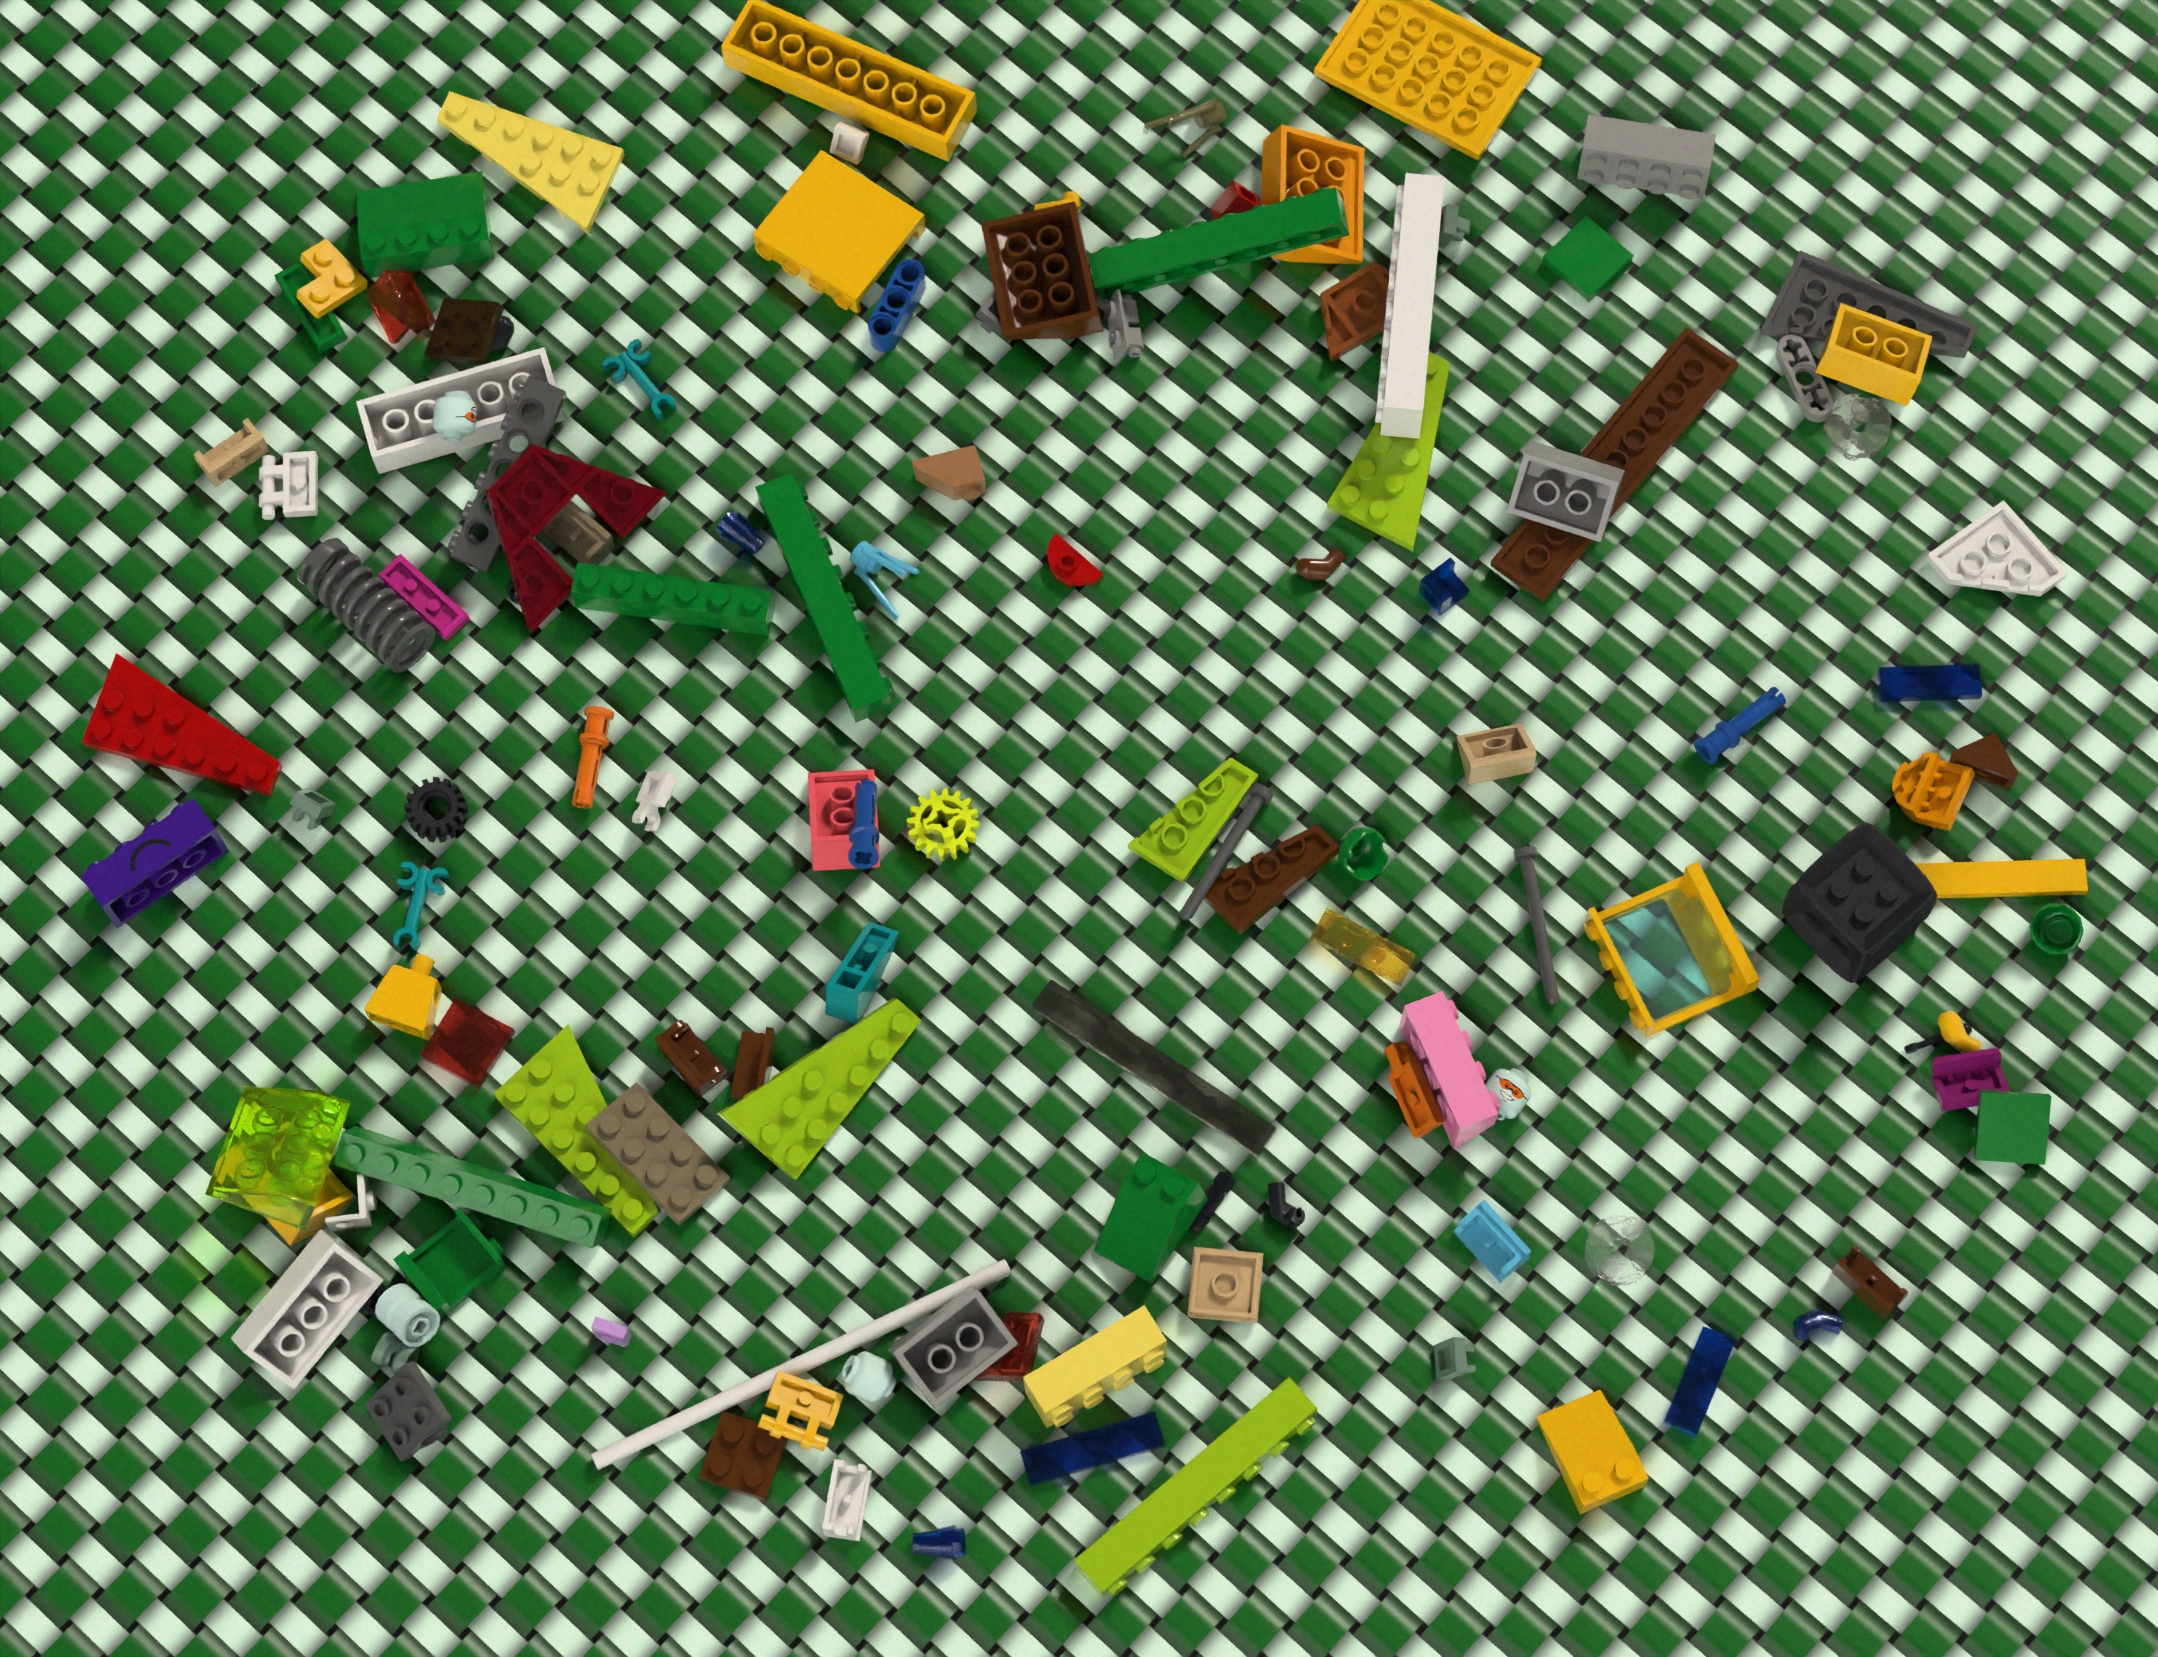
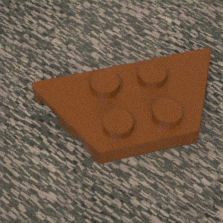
(1355, 309)

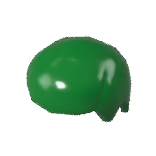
(1363, 853)
(2056, 928)

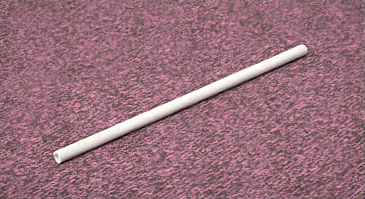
(797, 1365)

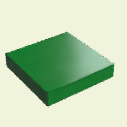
(1587, 258)
(2012, 1127)

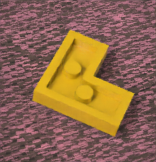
(335, 281)

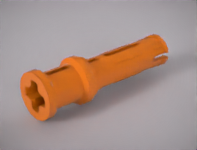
(593, 743)

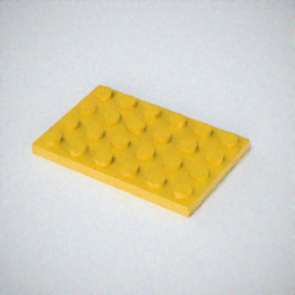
(1429, 70)

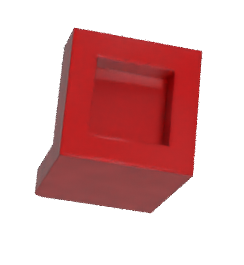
(1234, 200)

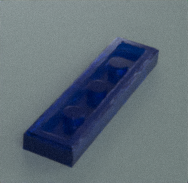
(1092, 1448)

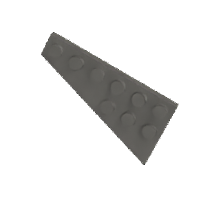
(1816, 289)

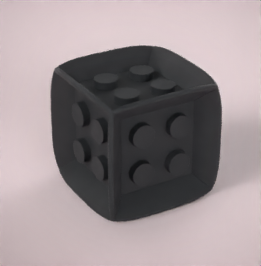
(1859, 902)

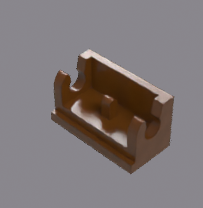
(690, 1058)
(1869, 1282)

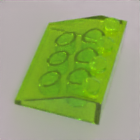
(278, 1152)

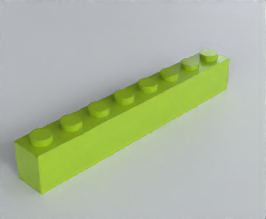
(1196, 1488)

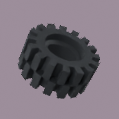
(444, 826)

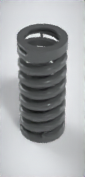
(378, 610)

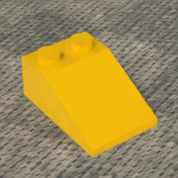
(1592, 1451)

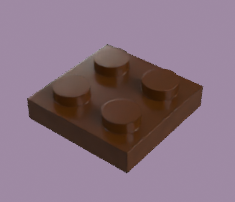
(743, 1457)

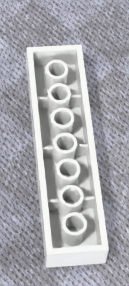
(1409, 305)

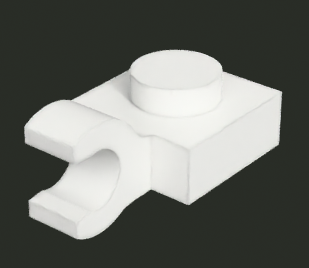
(653, 794)

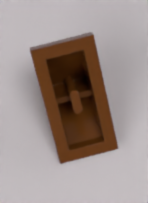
(1988, 761)

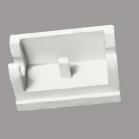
(846, 1501)

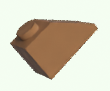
(952, 473)

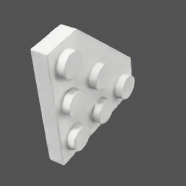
(1997, 555)

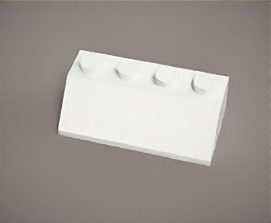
(306, 1309)

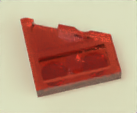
(1020, 1360)

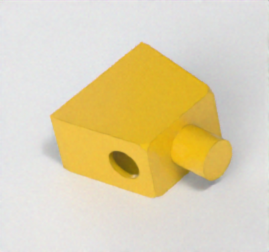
(407, 998)

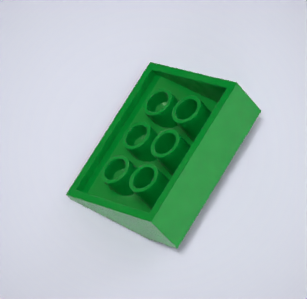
(424, 224)

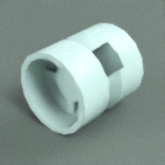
(407, 1315)

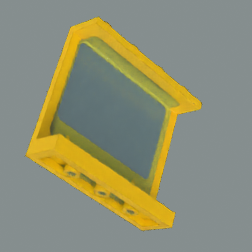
(1672, 952)

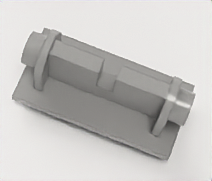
(1121, 313)

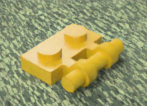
(803, 1401)

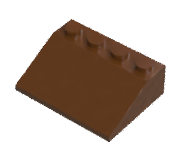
(1042, 274)

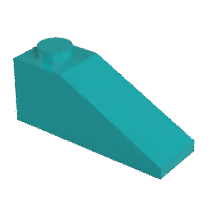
(859, 973)

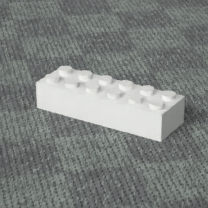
(401, 420)

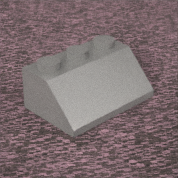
(1565, 491)
(952, 1346)

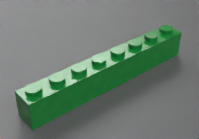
(1219, 243)
(824, 597)
(473, 1186)

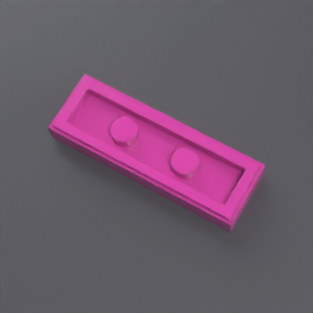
(424, 597)

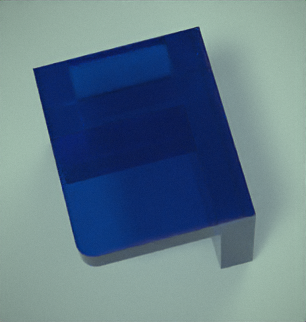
(1443, 587)

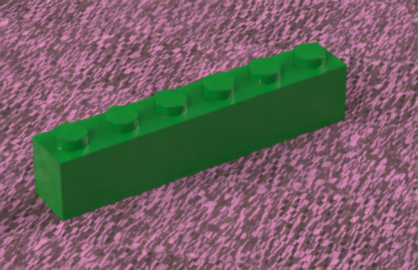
(673, 599)

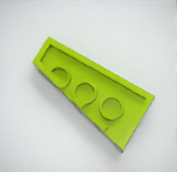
(1189, 829)

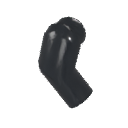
(1281, 1210)

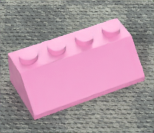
(1449, 1067)

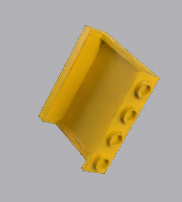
(837, 230)

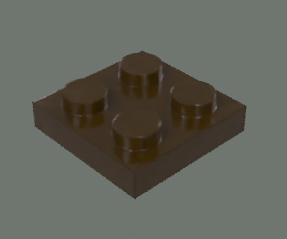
(464, 331)

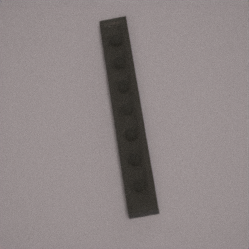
(1154, 1068)

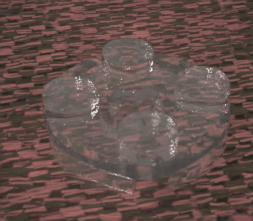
(1854, 443)
(1608, 1266)

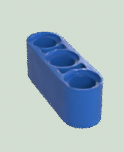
(897, 318)

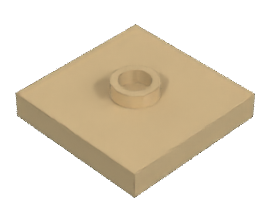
(1225, 1285)

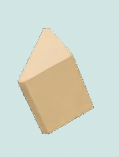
(1496, 753)

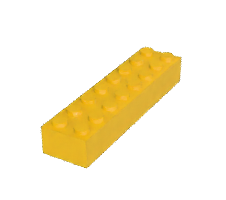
(849, 79)

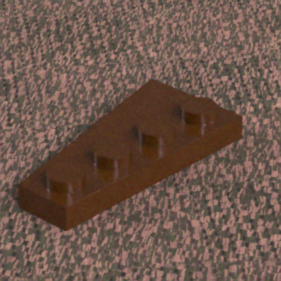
(1257, 886)

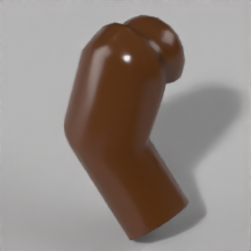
(1320, 568)

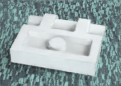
(299, 485)

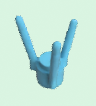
(871, 559)

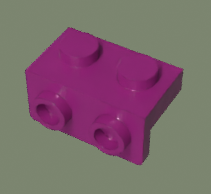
(1961, 1076)

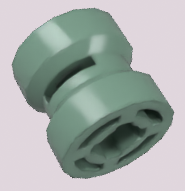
(393, 1352)

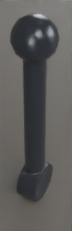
(1913, 1047)

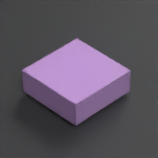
(611, 1332)

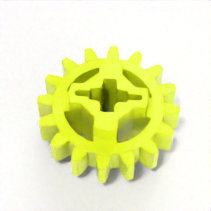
(954, 818)

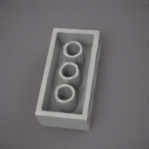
(1646, 157)

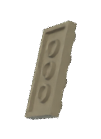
(657, 1154)

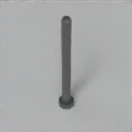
(1259, 795)
(1526, 857)

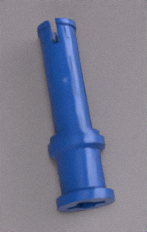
(1729, 733)
(864, 832)

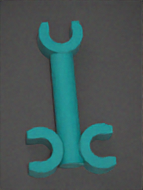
(630, 362)
(420, 881)

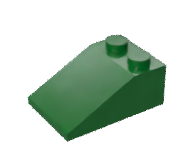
(1149, 1217)

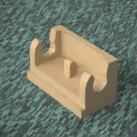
(232, 454)

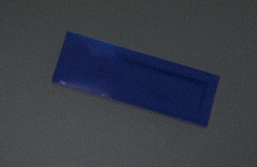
(1929, 683)
(1699, 1381)

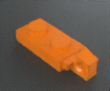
(1412, 1090)

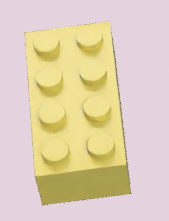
(1096, 1367)

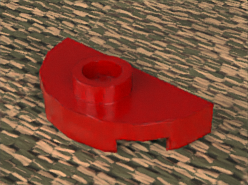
(1069, 565)

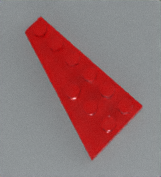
(161, 728)

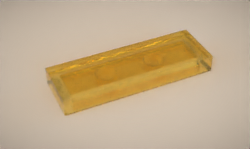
(1363, 947)

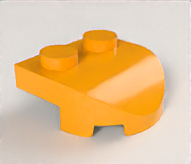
(1932, 790)

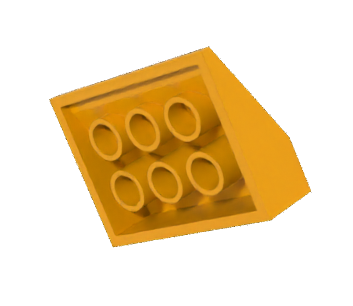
(1298, 166)

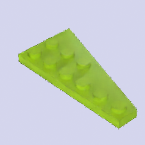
(810, 1098)
(554, 1102)

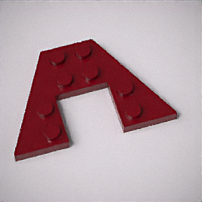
(530, 497)

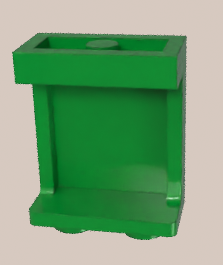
(452, 1263)

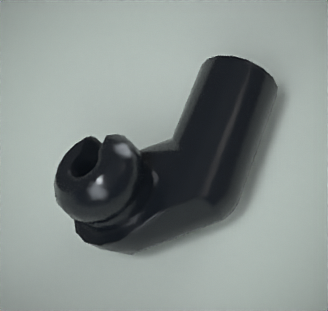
(503, 334)

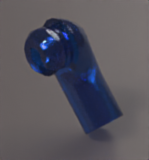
(1813, 1321)

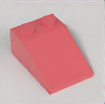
(833, 815)

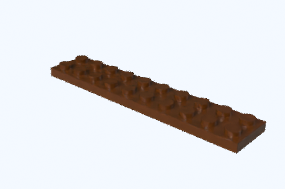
(1631, 440)

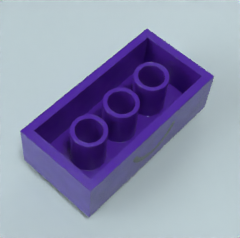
(154, 862)

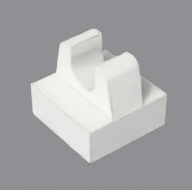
(849, 142)

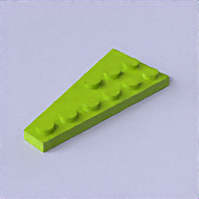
(1391, 472)

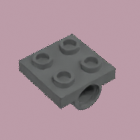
(408, 1412)

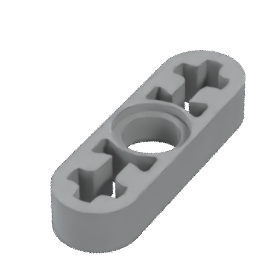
(1805, 364)

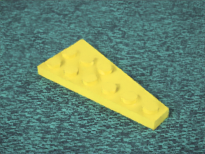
(545, 159)

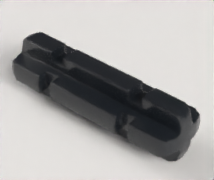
(1215, 1193)

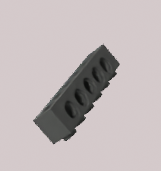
(532, 393)

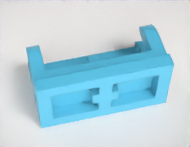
(1492, 1241)

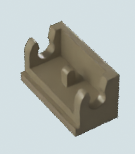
(580, 535)

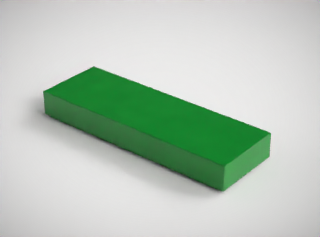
(323, 332)

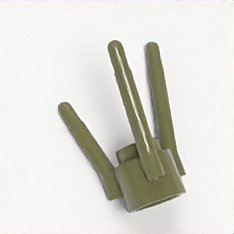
(1206, 115)

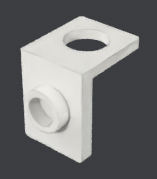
(367, 1203)

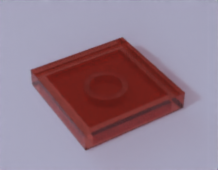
(467, 1043)

